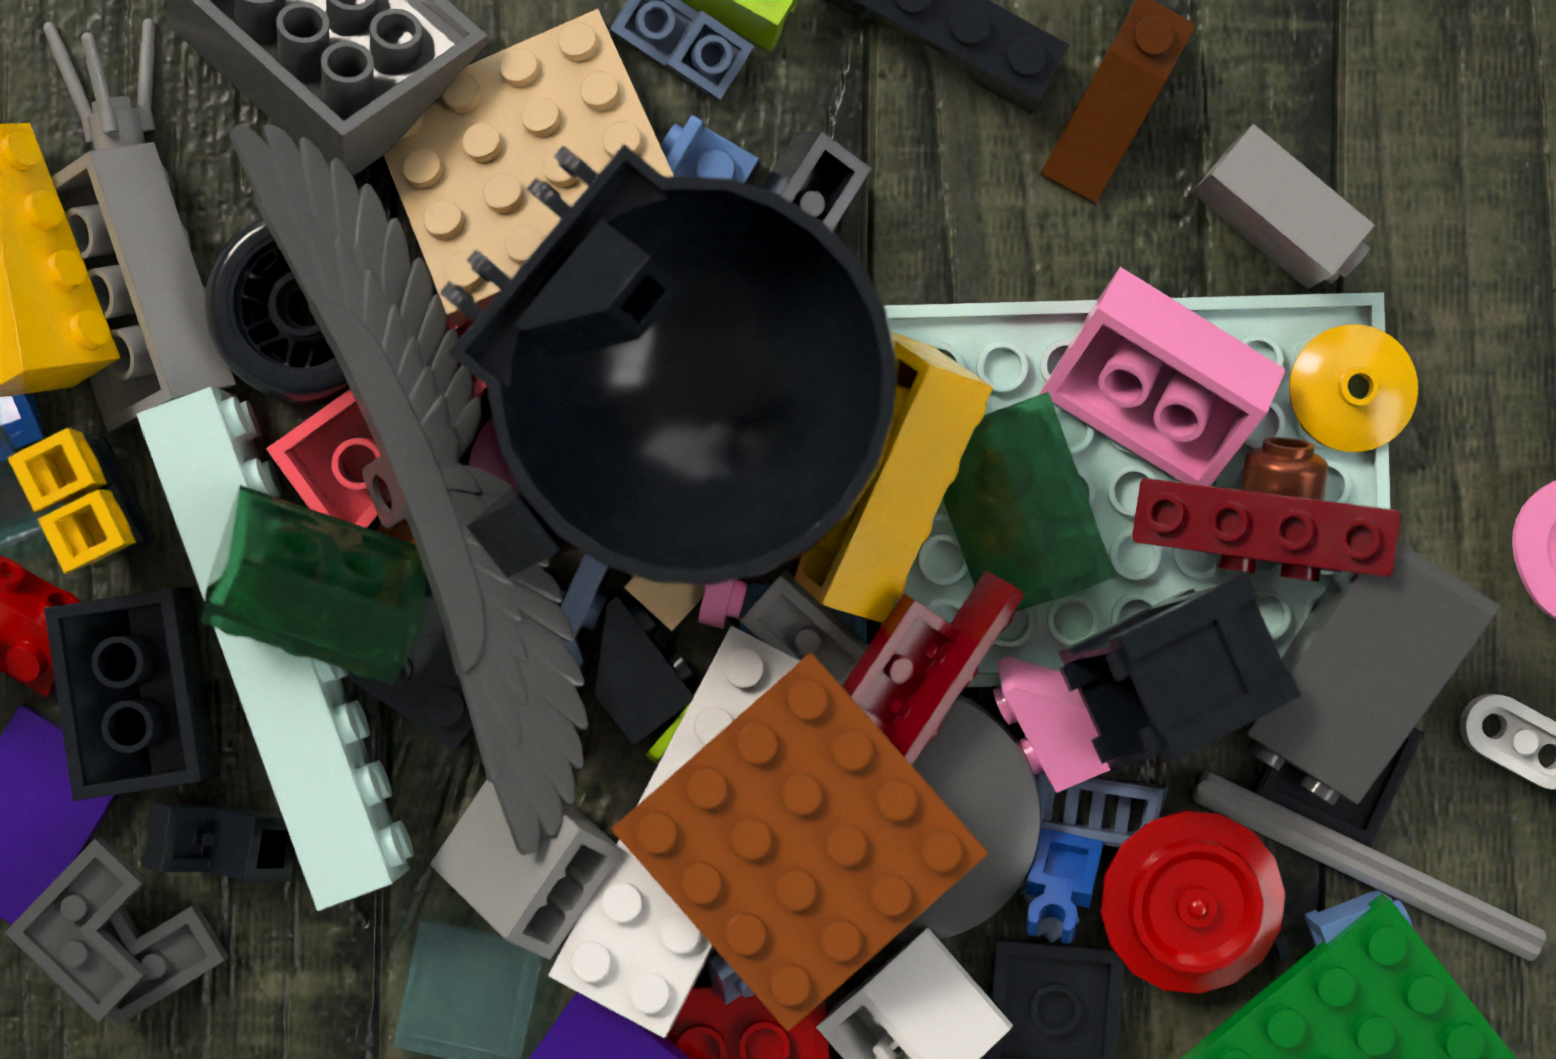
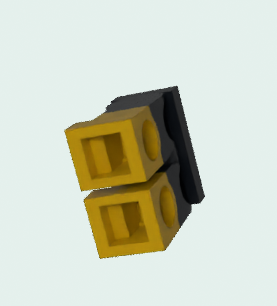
(100, 508)

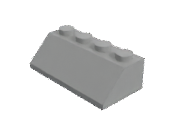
(143, 280)

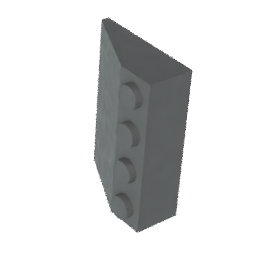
(334, 68)

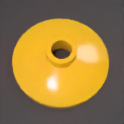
(1322, 395)

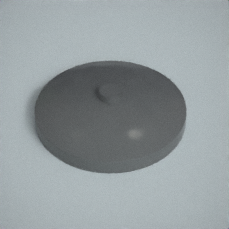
(995, 793)

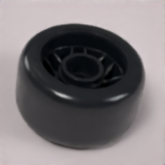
(257, 326)

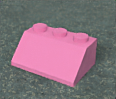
(1163, 381)

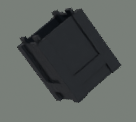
(1178, 674)

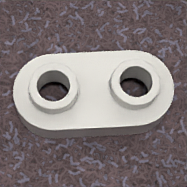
(1518, 740)

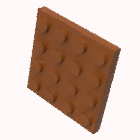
(799, 841)

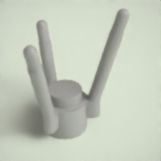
(110, 120)

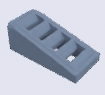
(1154, 806)

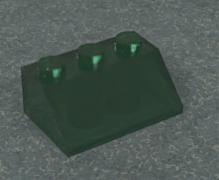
(1025, 507)
(316, 586)

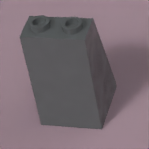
(1368, 672)

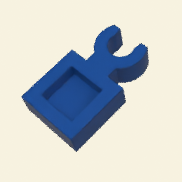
(1062, 877)

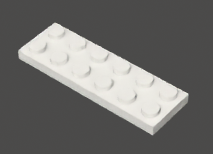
(632, 939)

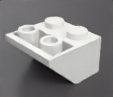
(916, 1009)

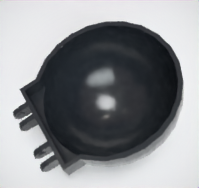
(735, 415)

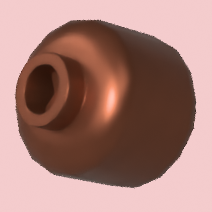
(1285, 469)

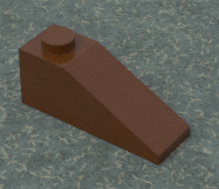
(1118, 99)

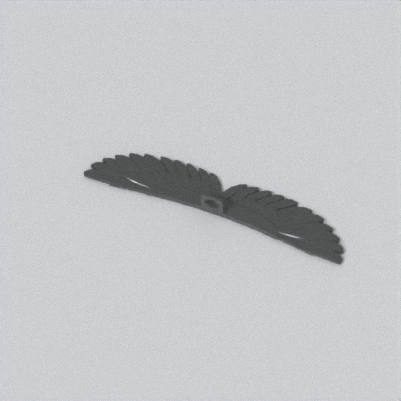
(420, 414)

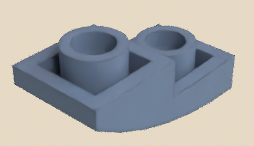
(683, 42)

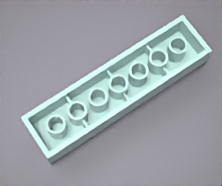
(292, 703)

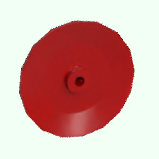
(1192, 901)

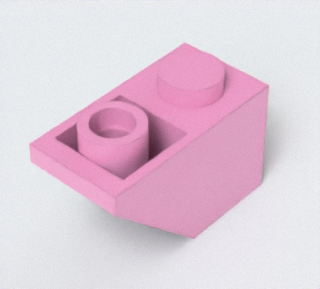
(1053, 721)

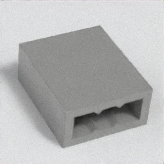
(1285, 210)
(529, 896)

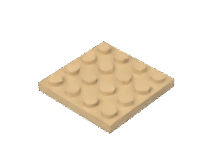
(497, 131)

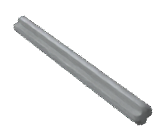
(1369, 866)

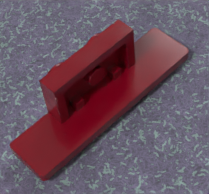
(1267, 528)
(924, 662)

